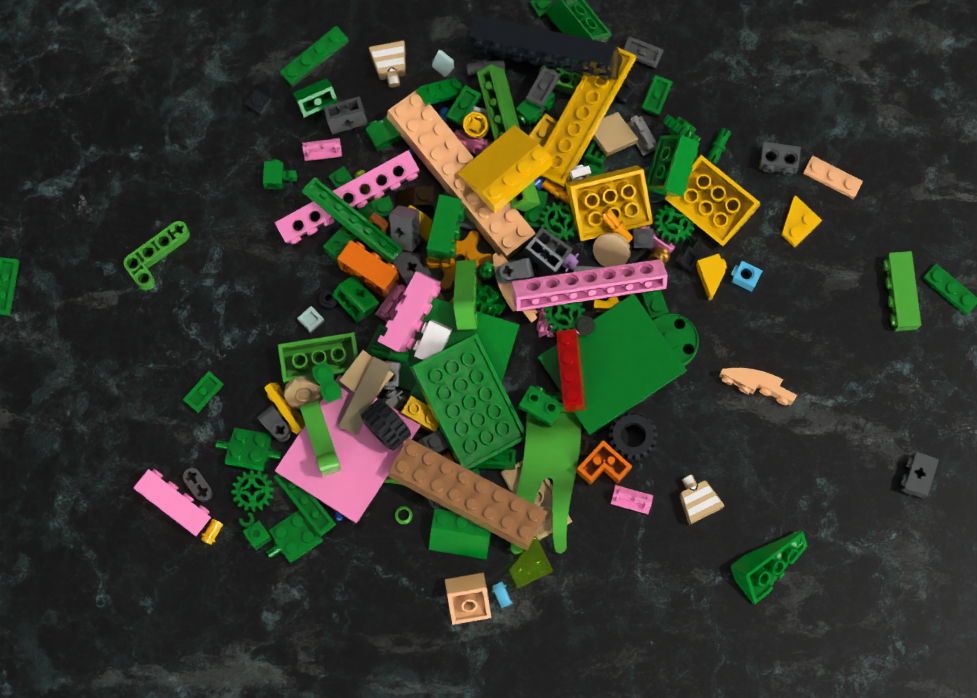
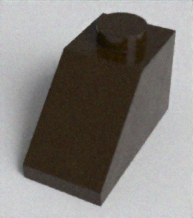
(418, 197)

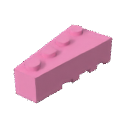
(411, 312)
(172, 502)

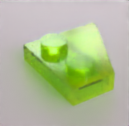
(531, 565)

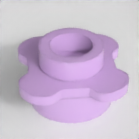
(570, 262)

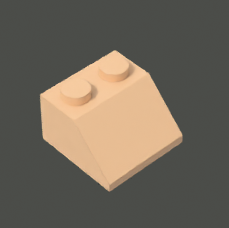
(468, 598)

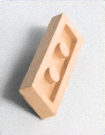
(833, 177)

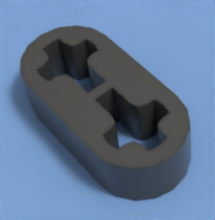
(201, 482)

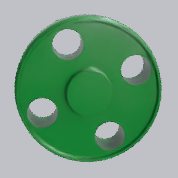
(678, 337)

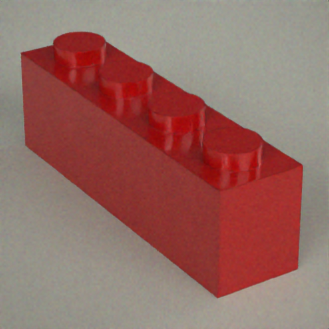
(571, 370)

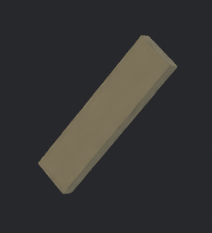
(365, 395)

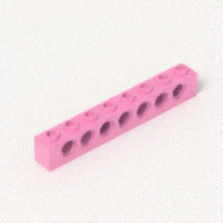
(404, 160)
(589, 285)

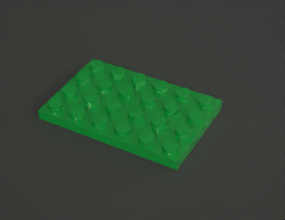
(469, 402)

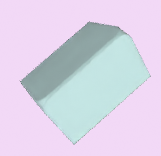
(443, 63)

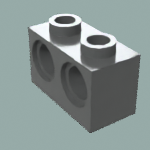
(779, 152)

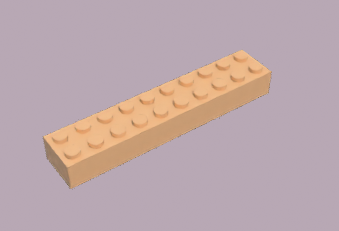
(444, 158)

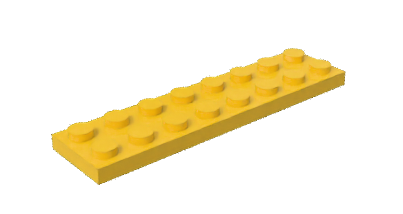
(581, 120)

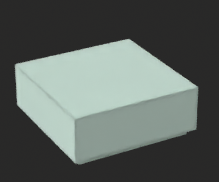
(310, 319)

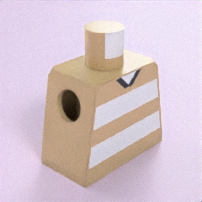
(389, 61)
(699, 500)

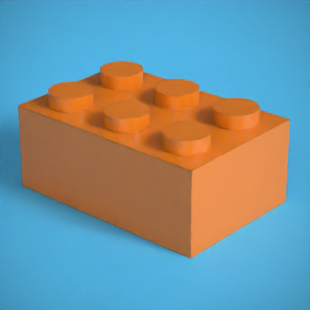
(368, 268)

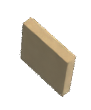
(614, 134)
(356, 372)

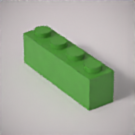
(902, 290)

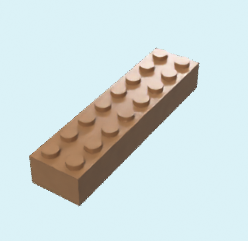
(467, 494)

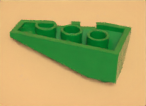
(762, 567)

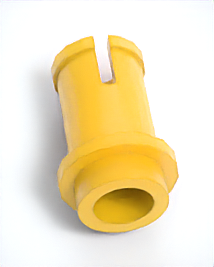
(211, 532)

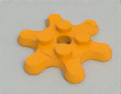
(465, 248)

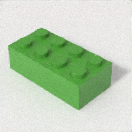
(300, 356)

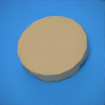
(611, 249)
(302, 391)

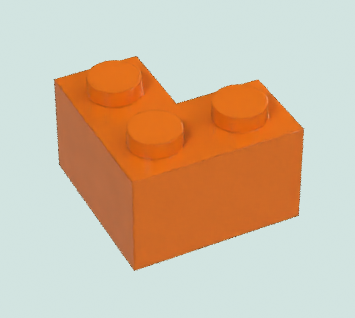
(603, 459)

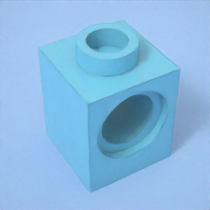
(754, 273)

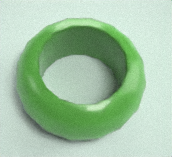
(403, 521)

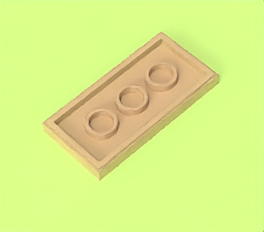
(543, 498)

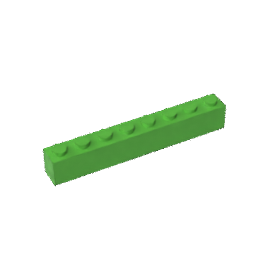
(501, 118)

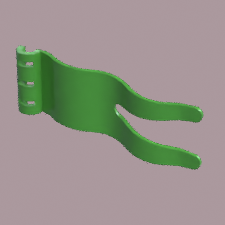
(551, 455)

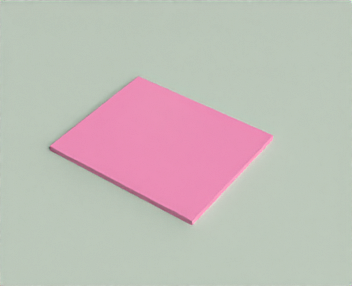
(361, 457)

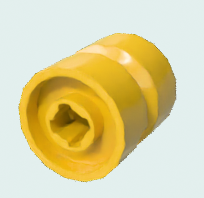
(475, 125)

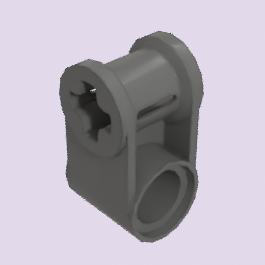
(517, 271)
(273, 422)

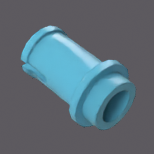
(501, 594)

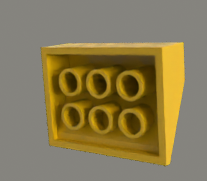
(506, 168)
(618, 191)
(714, 202)

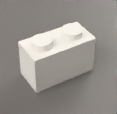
(433, 340)

